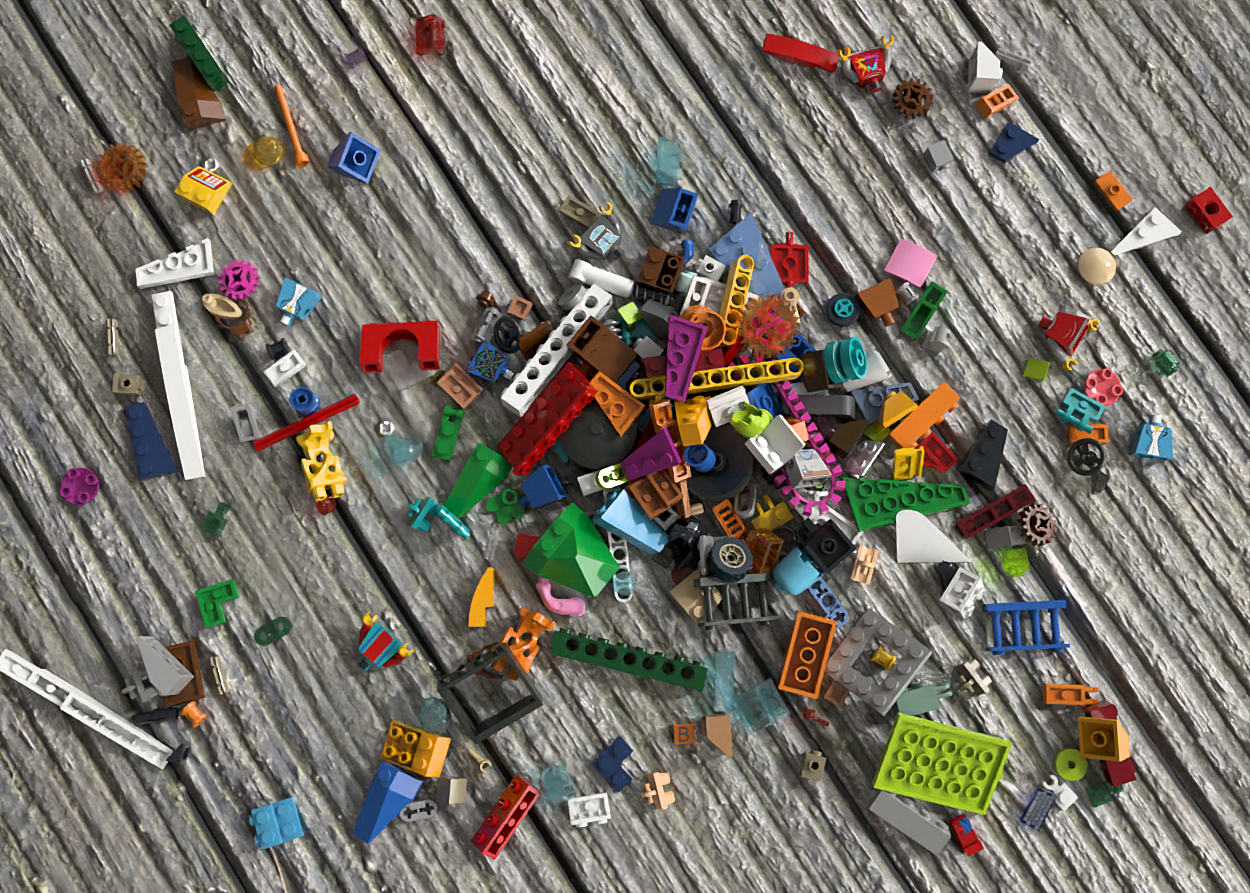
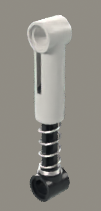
(587, 274)

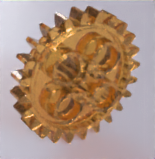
(759, 311)

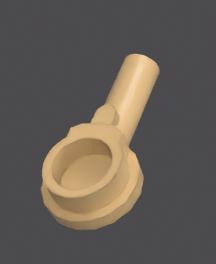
(791, 296)

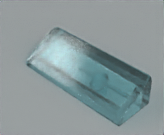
(724, 682)

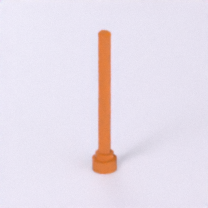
(300, 158)

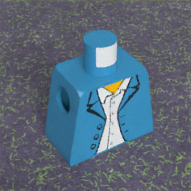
(296, 301)
(1153, 441)

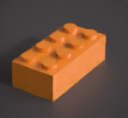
(806, 654)

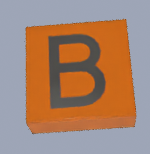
(683, 733)

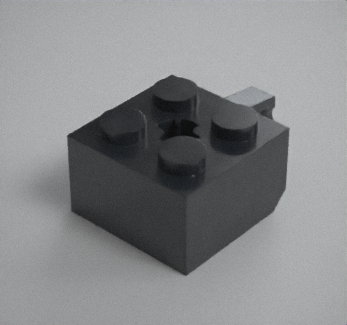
(814, 544)

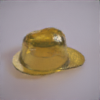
(264, 153)

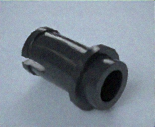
(735, 211)

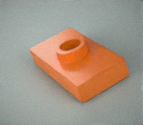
(1113, 191)

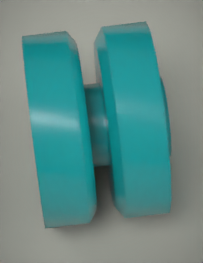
(845, 360)

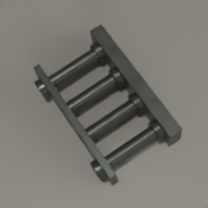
(707, 585)

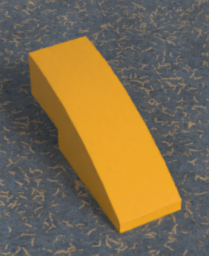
(482, 598)

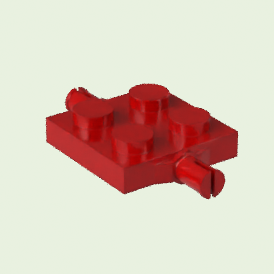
(791, 261)

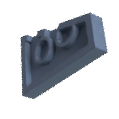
(871, 399)

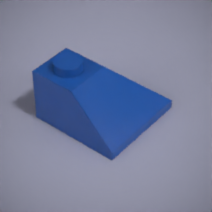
(354, 158)

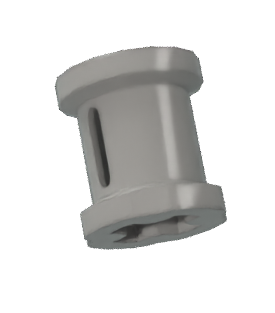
(907, 294)

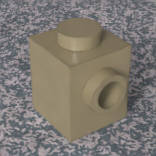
(812, 765)
(451, 790)

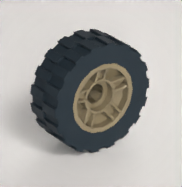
(730, 549)

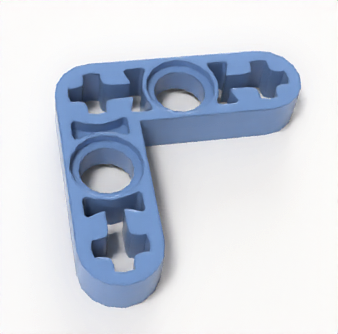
(835, 607)

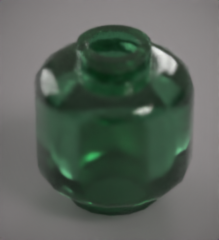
(1165, 362)

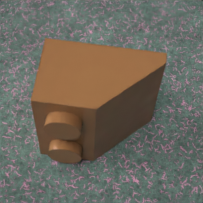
(718, 731)

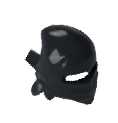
(686, 536)

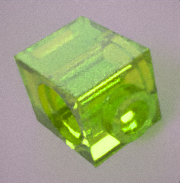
(1015, 562)

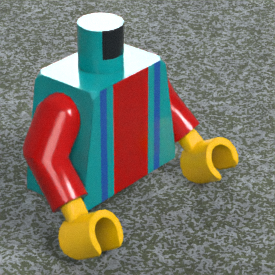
(379, 645)

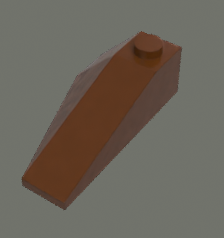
(195, 97)

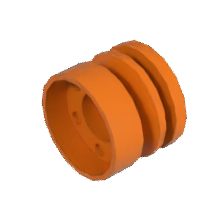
(707, 317)

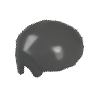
(789, 536)

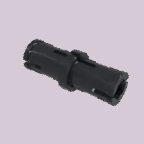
(157, 716)

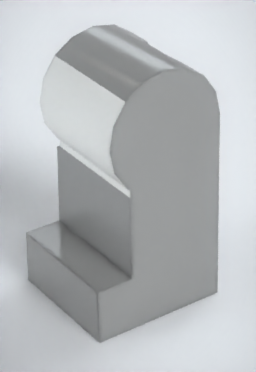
(936, 339)

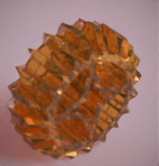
(110, 167)

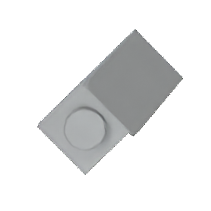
(245, 422)
(1004, 537)

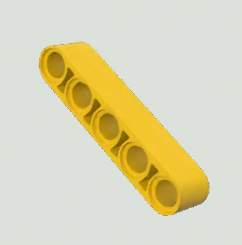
(738, 294)

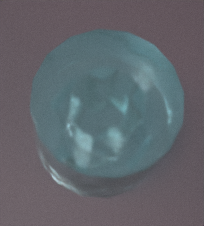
(624, 583)

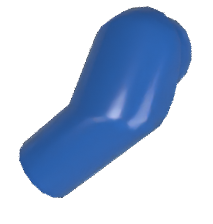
(688, 250)

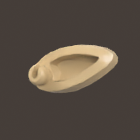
(222, 306)

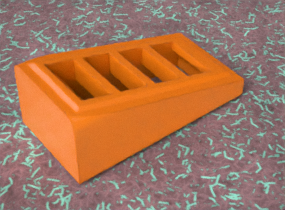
(986, 106)
(715, 511)

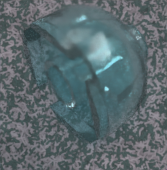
(402, 450)
(556, 783)

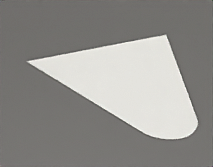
(922, 541)

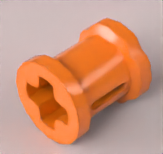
(193, 714)

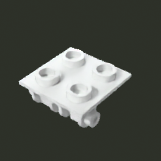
(863, 458)

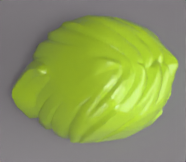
(750, 421)

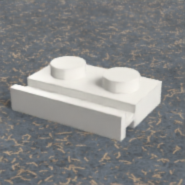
(724, 405)

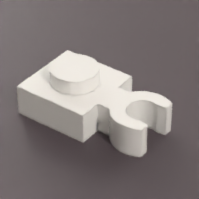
(1064, 794)

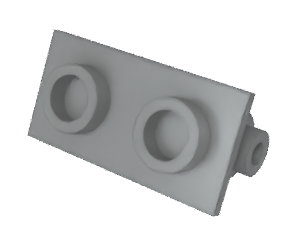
(485, 327)

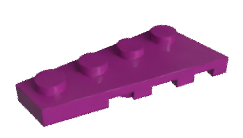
(683, 350)

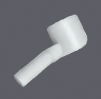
(814, 495)

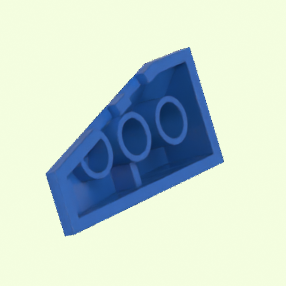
(387, 796)

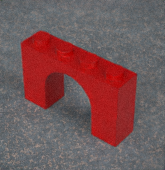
(378, 337)

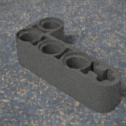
(824, 406)

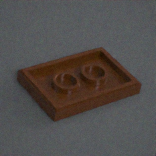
(194, 690)

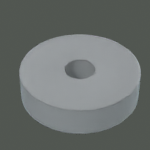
(572, 296)

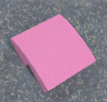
(910, 263)

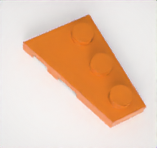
(616, 403)

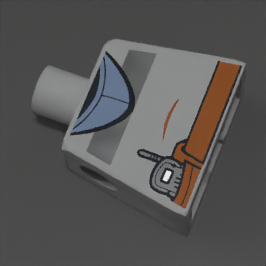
(806, 469)

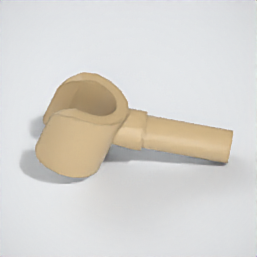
(480, 760)

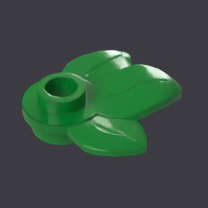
(505, 509)

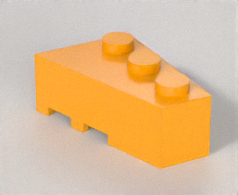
(693, 420)

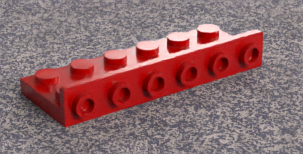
(546, 419)

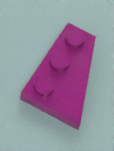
(652, 456)

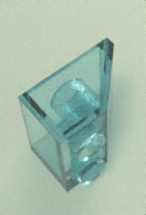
(668, 162)

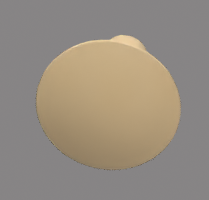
(1096, 266)

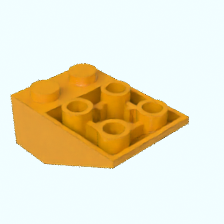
(415, 749)

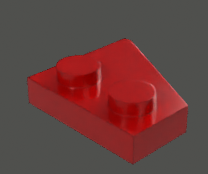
(936, 453)

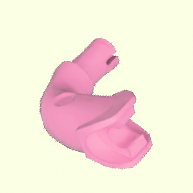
(573, 607)

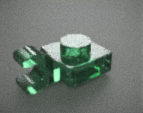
(215, 522)
(1100, 793)

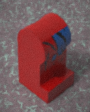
(965, 835)

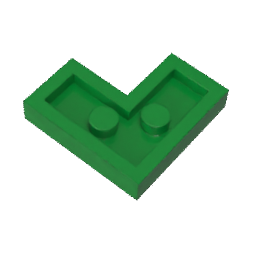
(211, 600)

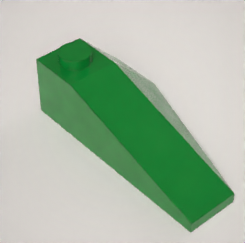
(478, 478)

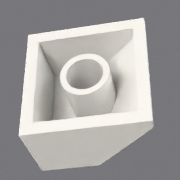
(983, 70)

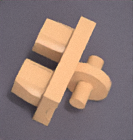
(864, 565)
(654, 790)

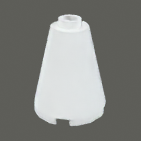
(875, 371)

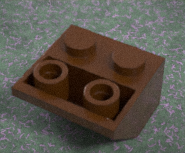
(660, 271)

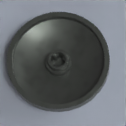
(594, 440)
(732, 466)

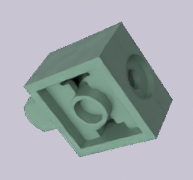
(919, 698)

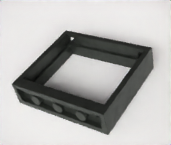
(501, 719)

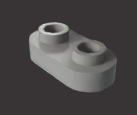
(745, 501)

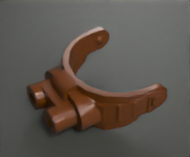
(243, 328)
(481, 672)

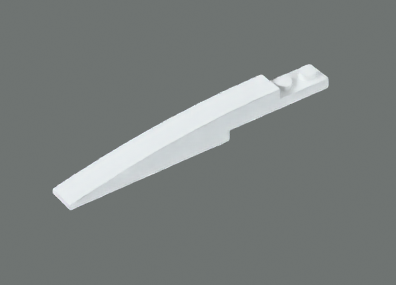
(177, 385)
(85, 708)

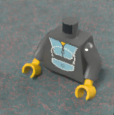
(601, 238)

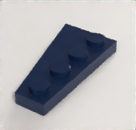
(148, 444)

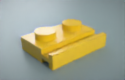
(907, 463)

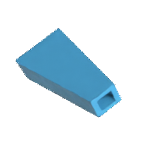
(627, 520)

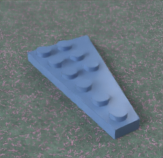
(744, 241)

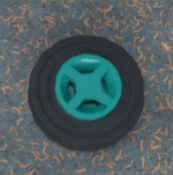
(846, 303)

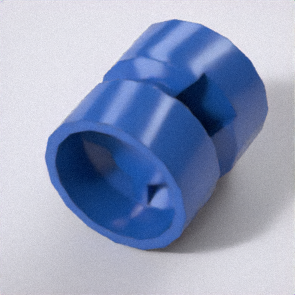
(304, 401)
(700, 457)

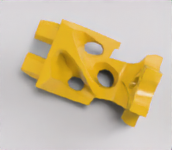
(317, 474)

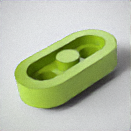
(612, 477)

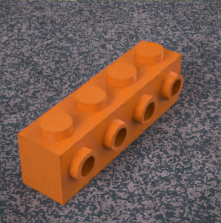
(922, 418)

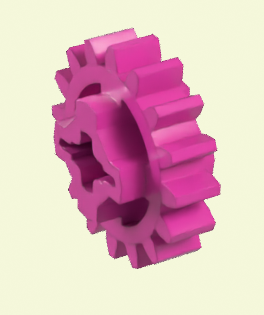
(233, 287)

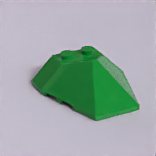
(573, 554)

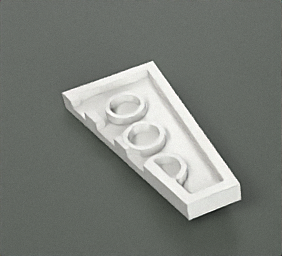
(185, 265)

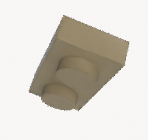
(579, 212)

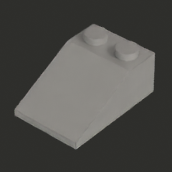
(162, 667)

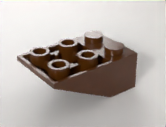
(601, 349)

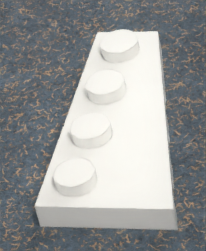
(847, 527)

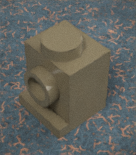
(121, 387)

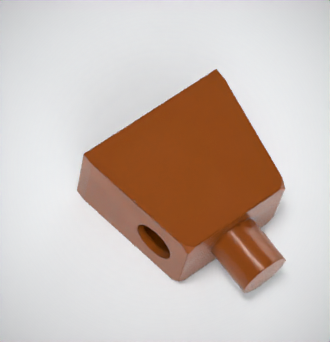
(879, 302)

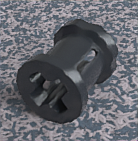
(277, 348)

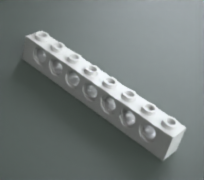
(521, 402)

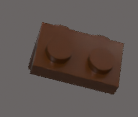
(530, 341)

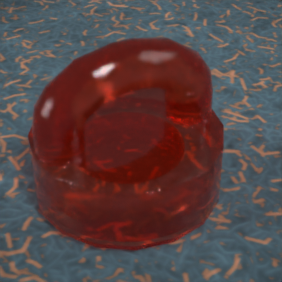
(326, 506)

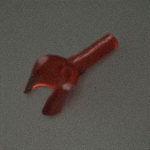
(809, 714)

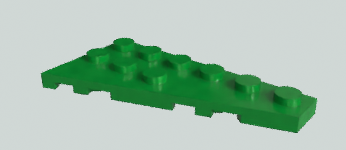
(879, 501)

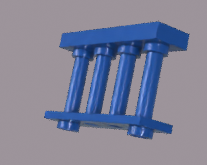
(1033, 609)

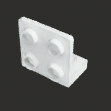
(775, 444)
(963, 592)

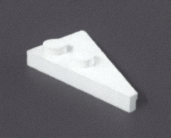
(1149, 230)

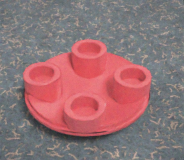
(1103, 386)

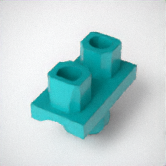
(418, 520)

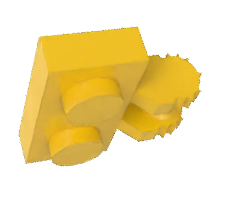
(772, 518)

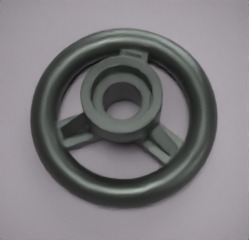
(509, 333)
(1093, 457)

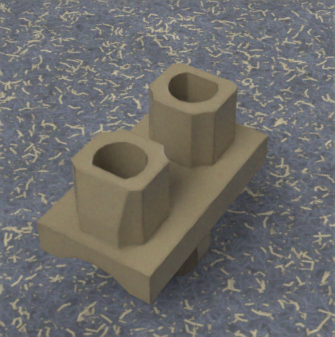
(970, 679)

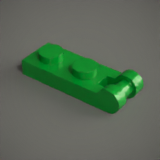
(448, 434)

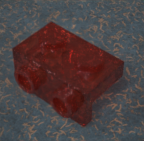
(430, 35)

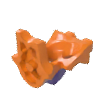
(529, 622)

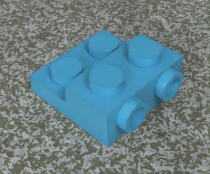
(276, 823)

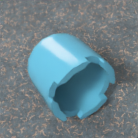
(795, 573)

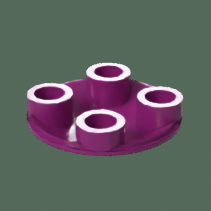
(79, 486)

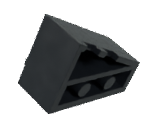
(985, 455)

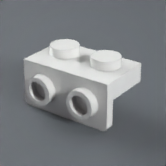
(589, 809)

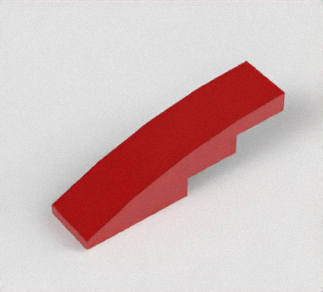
(800, 52)

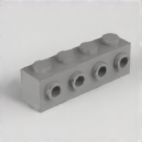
(910, 820)

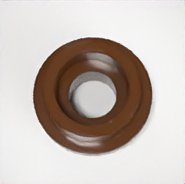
(485, 299)

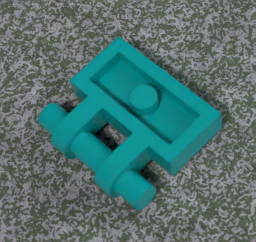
(641, 329)
(1082, 406)
(448, 518)

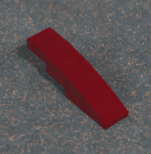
(996, 511)

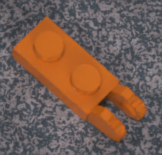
(1067, 694)

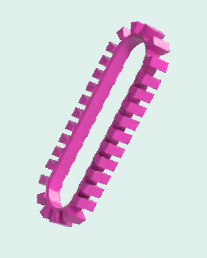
(818, 439)

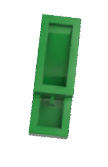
(924, 310)

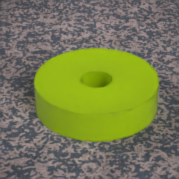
(1061, 767)

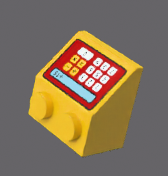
(203, 189)

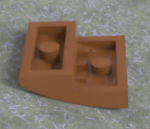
(655, 493)

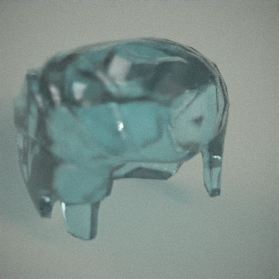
(434, 715)

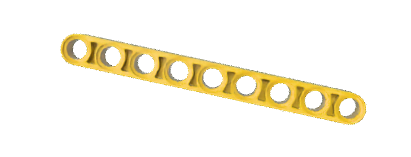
(726, 381)

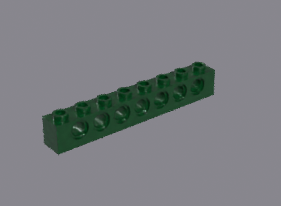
(695, 681)

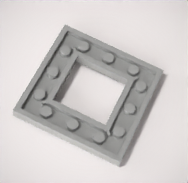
(912, 659)

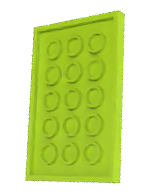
(941, 763)

